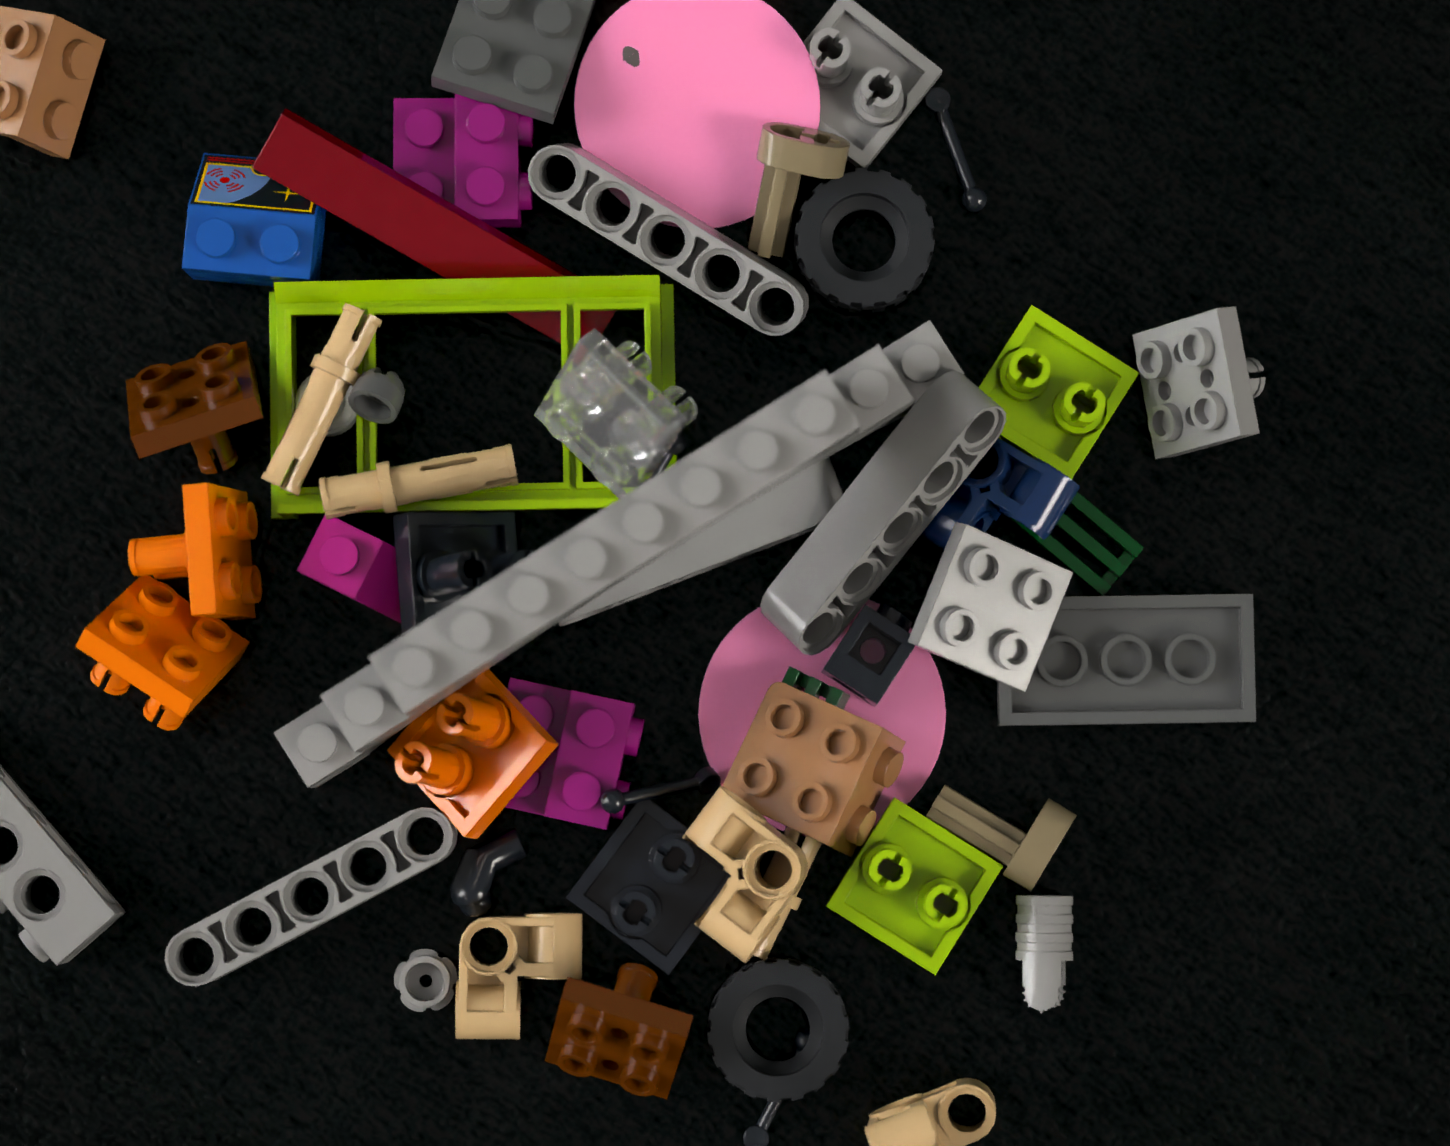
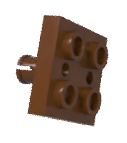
(195, 404)
(619, 1033)

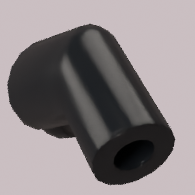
(477, 869)

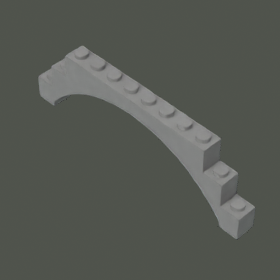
(608, 548)

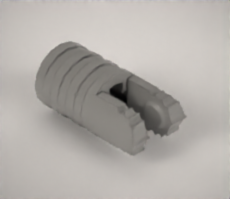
(1044, 946)

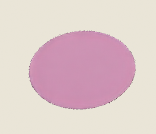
(696, 101)
(760, 655)

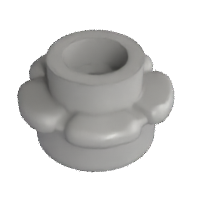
(408, 980)

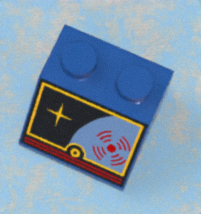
(249, 227)

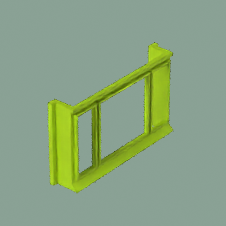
(464, 295)

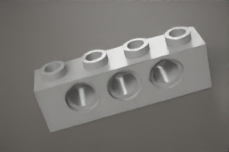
(84, 903)

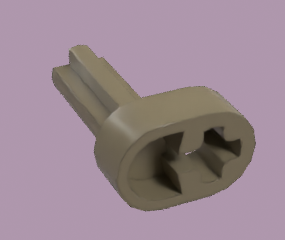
(787, 154)
(1021, 852)

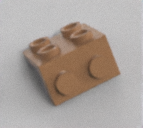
(44, 78)
(815, 767)

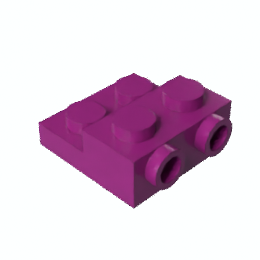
(465, 154)
(592, 743)

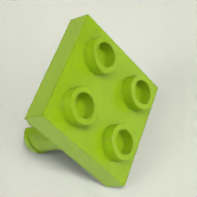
(1055, 391)
(914, 886)

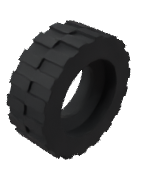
(875, 193)
(793, 1076)

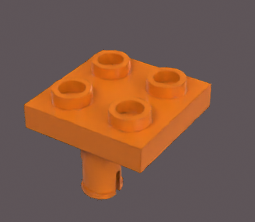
(210, 552)
(160, 649)
(472, 752)

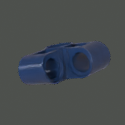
(1018, 489)

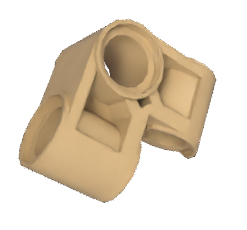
(747, 904)
(537, 949)
(926, 1118)

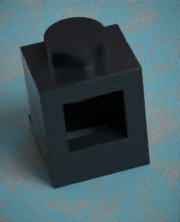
(868, 679)

